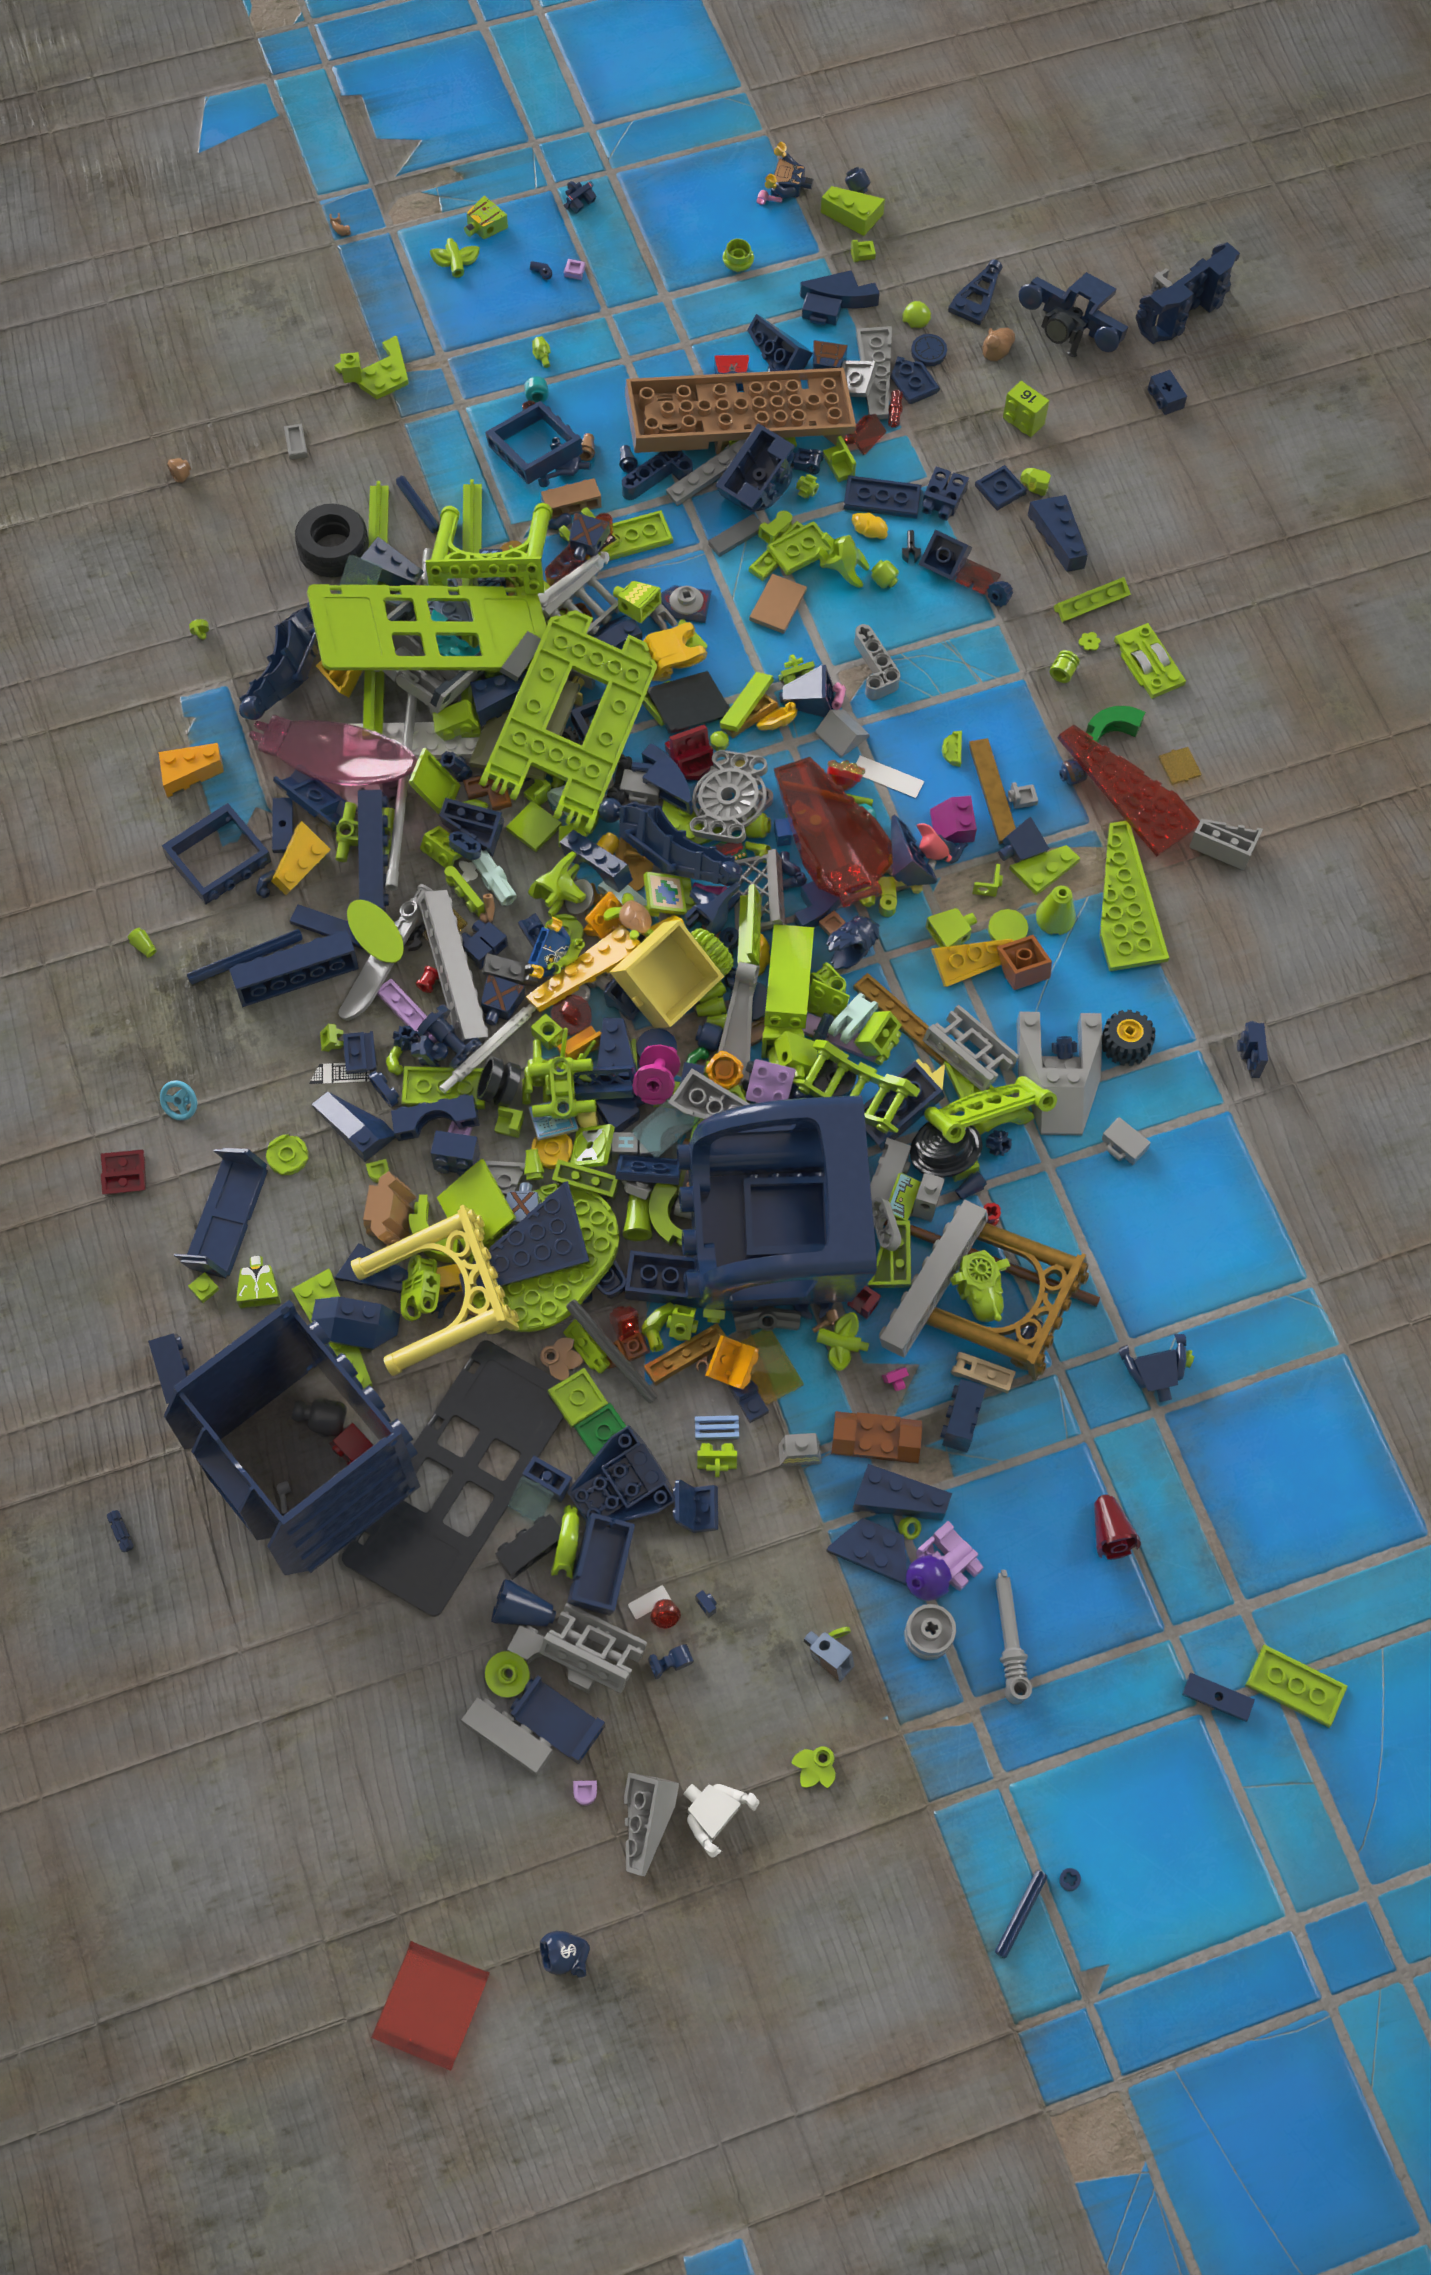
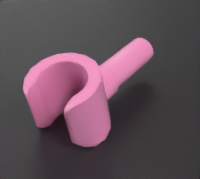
(763, 196)

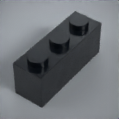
(529, 1546)

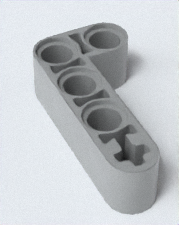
(866, 643)

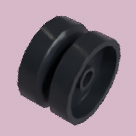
(826, 1074)
(498, 1082)

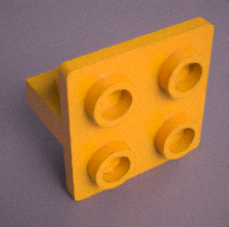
(596, 924)

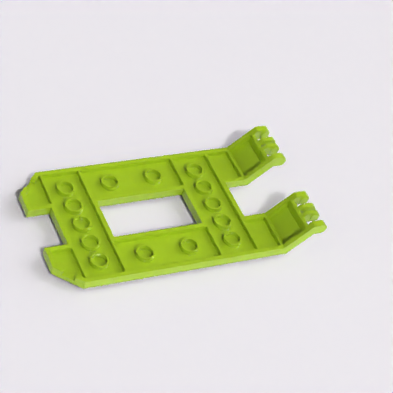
(525, 736)

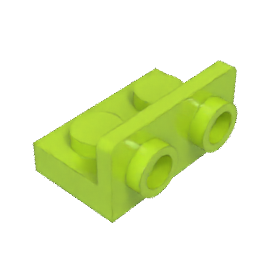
(436, 845)

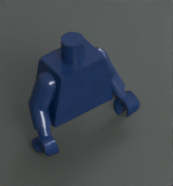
(1159, 1369)

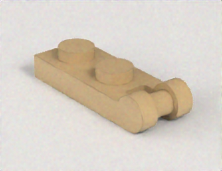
(983, 1372)

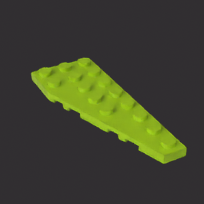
(1128, 916)

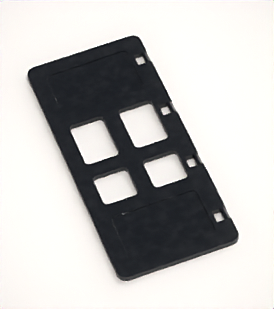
(414, 1550)

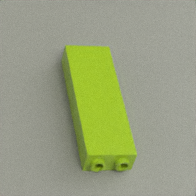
(789, 976)

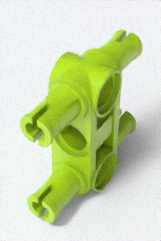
(347, 822)
(562, 1087)

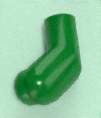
(697, 1054)

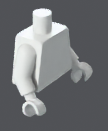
(713, 1810)

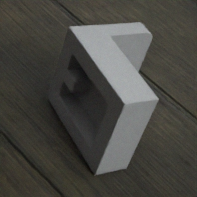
(1160, 280)

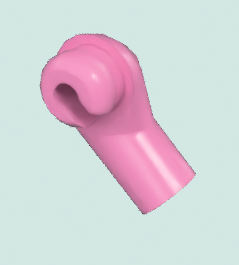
(839, 696)

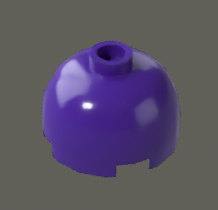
(928, 1578)

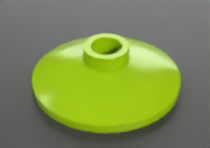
(497, 1678)

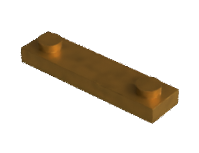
(684, 1355)

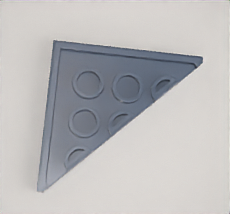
(451, 609)

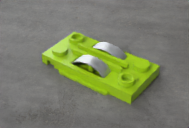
(1149, 661)

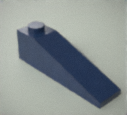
(907, 857)

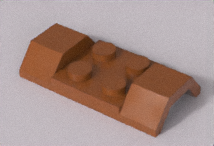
(877, 1437)

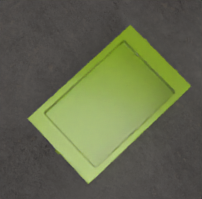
(433, 781)

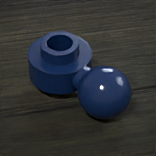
(726, 936)

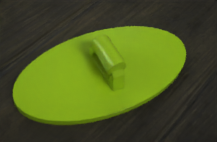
(375, 931)

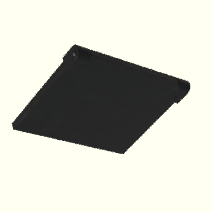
(688, 702)

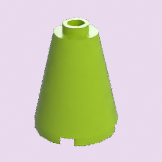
(1057, 911)

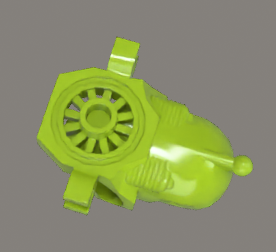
(981, 1287)

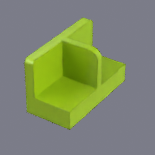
(840, 460)

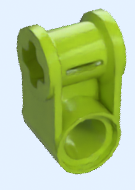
(829, 977)

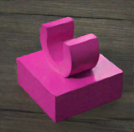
(896, 1378)

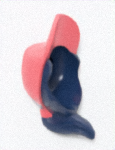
(938, 848)

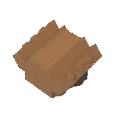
(388, 1209)

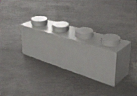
(507, 1736)

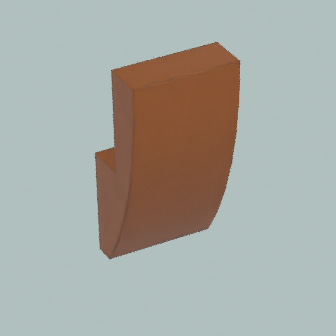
(631, 1348)

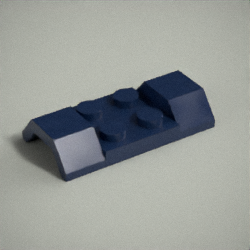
(313, 797)

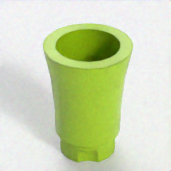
(637, 1221)

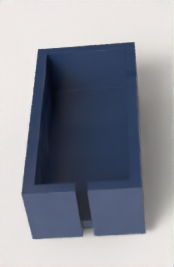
(600, 1564)

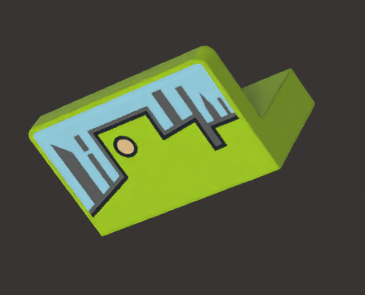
(903, 1196)

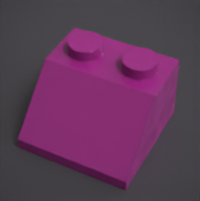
(955, 819)

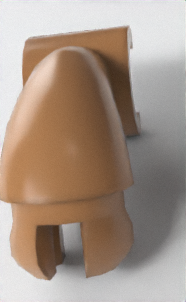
(339, 229)

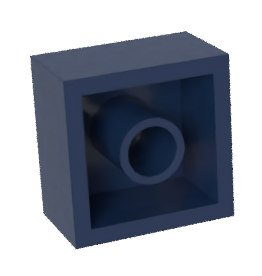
(454, 1152)

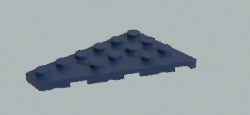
(540, 1243)

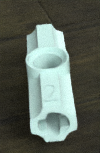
(495, 879)

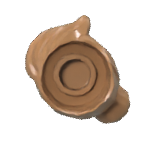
(998, 343)

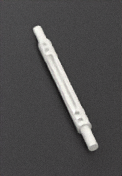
(488, 1047)

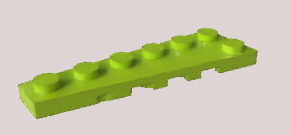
(324, 1287)

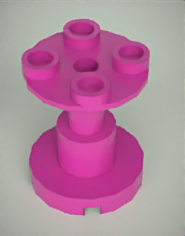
(656, 1075)

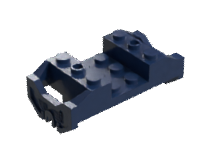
(1202, 286)

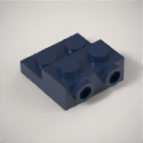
(1254, 1047)

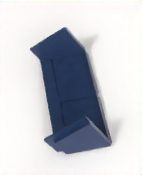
(226, 1213)

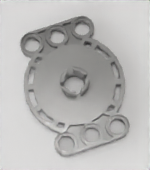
(718, 786)

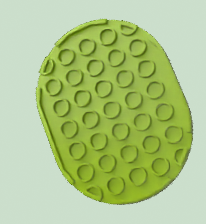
(544, 1298)

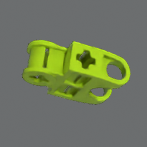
(421, 1286)

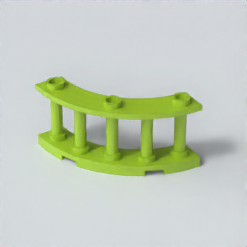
(865, 1074)

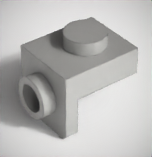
(1022, 796)

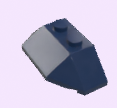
(356, 1321)

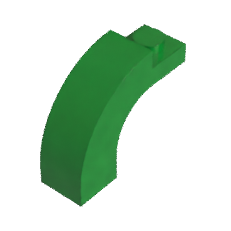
(1116, 718)

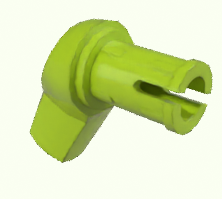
(654, 1324)

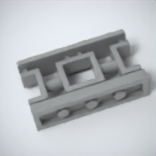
(961, 1057)
(587, 1660)

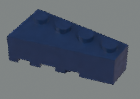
(1058, 526)
(898, 1495)

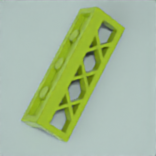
(750, 927)

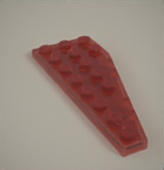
(1148, 807)

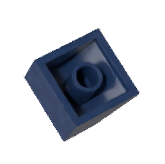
(945, 555)

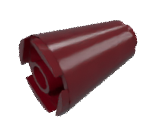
(1113, 1530)

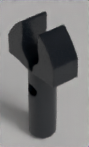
(911, 548)
(416, 937)

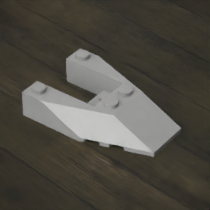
(1070, 1079)

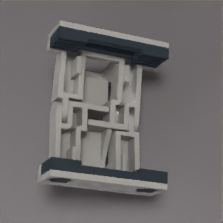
(426, 684)

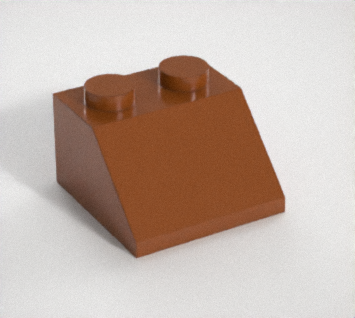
(1024, 962)

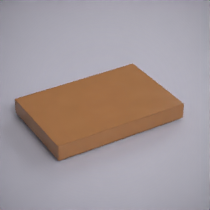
(778, 603)

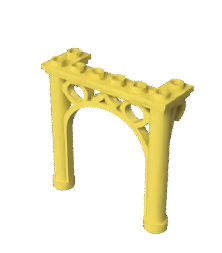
(461, 1225)

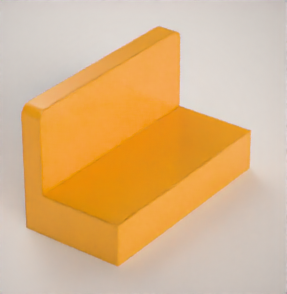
(580, 1042)

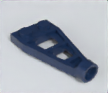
(970, 310)

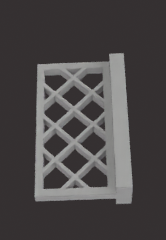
(774, 887)

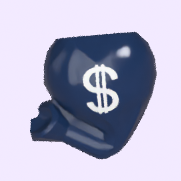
(564, 1953)

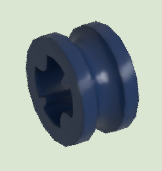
(1073, 1873)

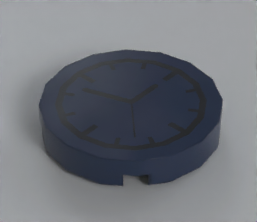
(929, 349)

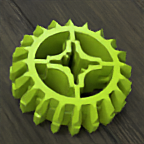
(714, 949)

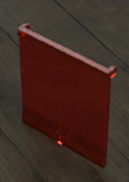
(430, 2005)

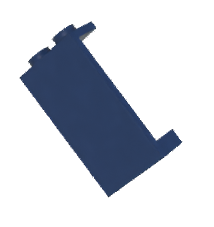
(557, 1719)

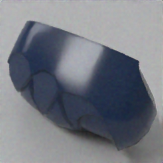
(613, 1282)

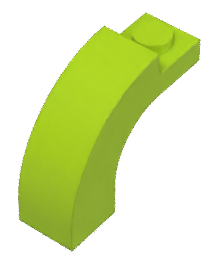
(660, 1206)
(419, 1221)

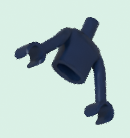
(567, 469)

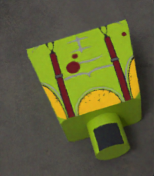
(485, 219)

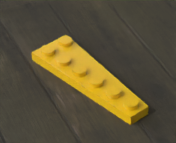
(585, 969)

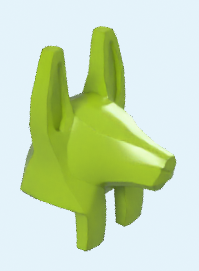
(842, 557)
(558, 886)

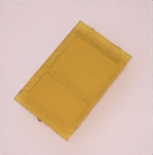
(773, 1370)

